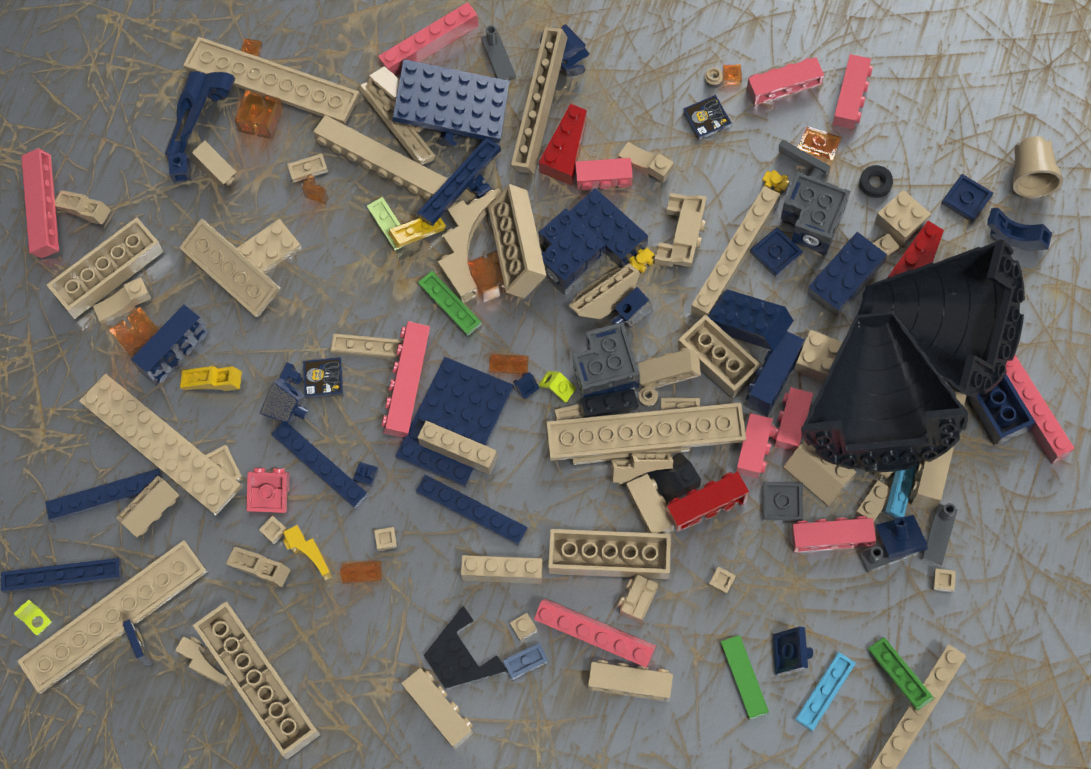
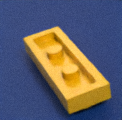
(414, 231)

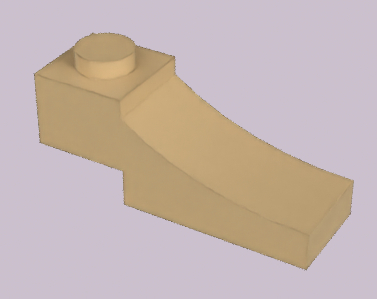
(647, 162)
(82, 206)
(122, 301)
(641, 462)
(258, 566)
(194, 651)

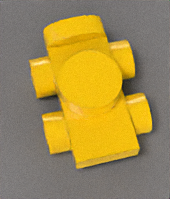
(774, 179)
(643, 257)

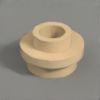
(713, 72)
(648, 401)

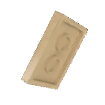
(270, 246)

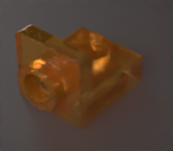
(314, 192)

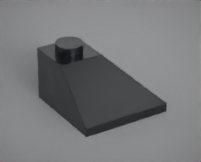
(676, 481)

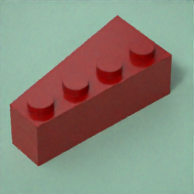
(565, 146)
(921, 251)
(708, 501)

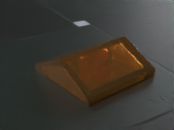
(819, 142)

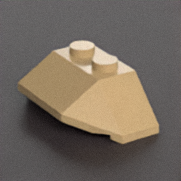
(605, 293)

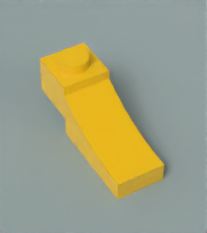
(211, 378)
(296, 541)

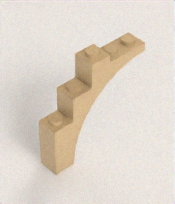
(458, 240)

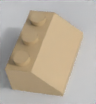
(818, 475)

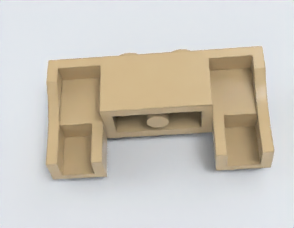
(687, 239)

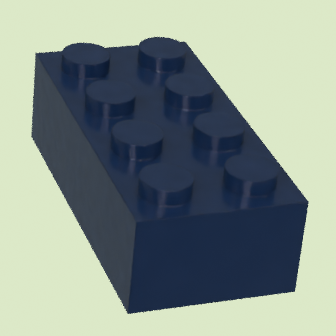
(611, 226)
(847, 274)
(751, 319)
(170, 345)
(774, 374)
(1002, 412)

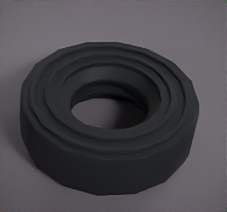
(876, 192)

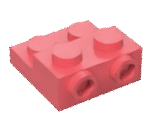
(267, 490)

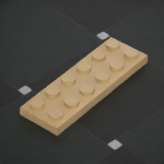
(229, 268)

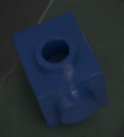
(179, 167)

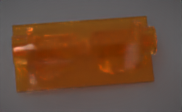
(508, 363)
(361, 572)

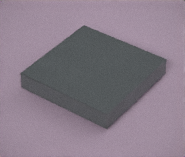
(782, 501)

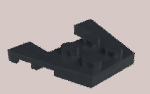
(452, 659)

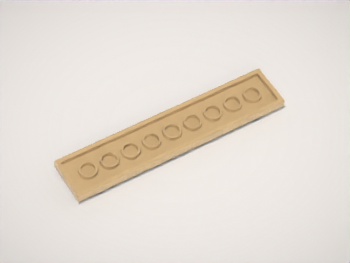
(273, 79)
(646, 431)
(161, 444)
(105, 619)

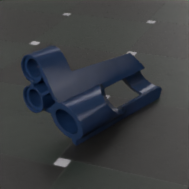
(193, 96)

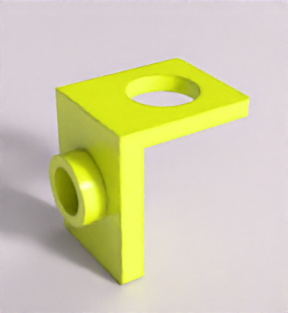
(558, 385)
(28, 612)

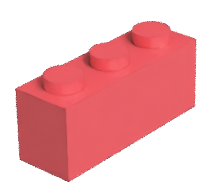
(604, 174)
(792, 419)
(756, 446)

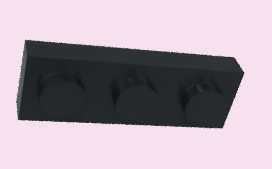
(608, 403)

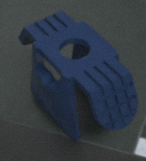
(573, 53)

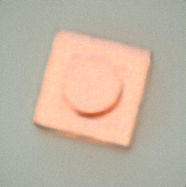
(252, 47)
(732, 74)

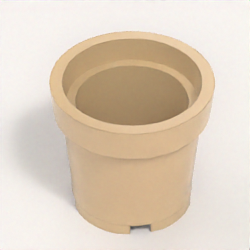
(1036, 168)

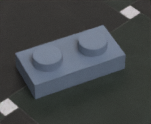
(525, 661)

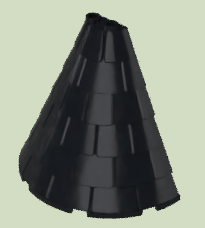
(959, 313)
(883, 402)

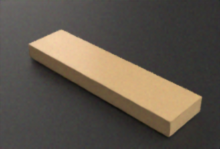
(365, 346)

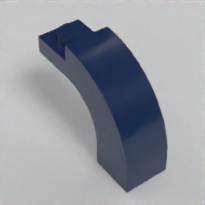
(1016, 234)

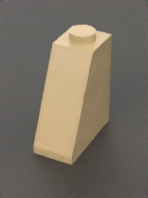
(212, 164)

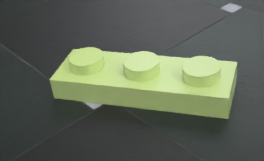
(384, 218)

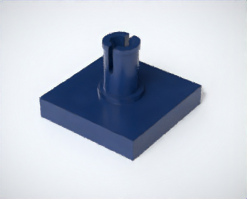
(901, 537)
(791, 651)

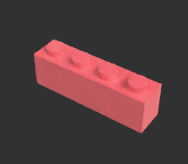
(785, 80)
(851, 93)
(833, 534)

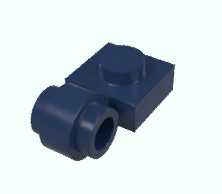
(479, 187)

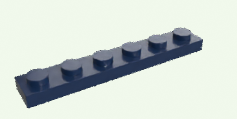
(459, 181)
(319, 464)
(99, 496)
(472, 510)
(61, 575)

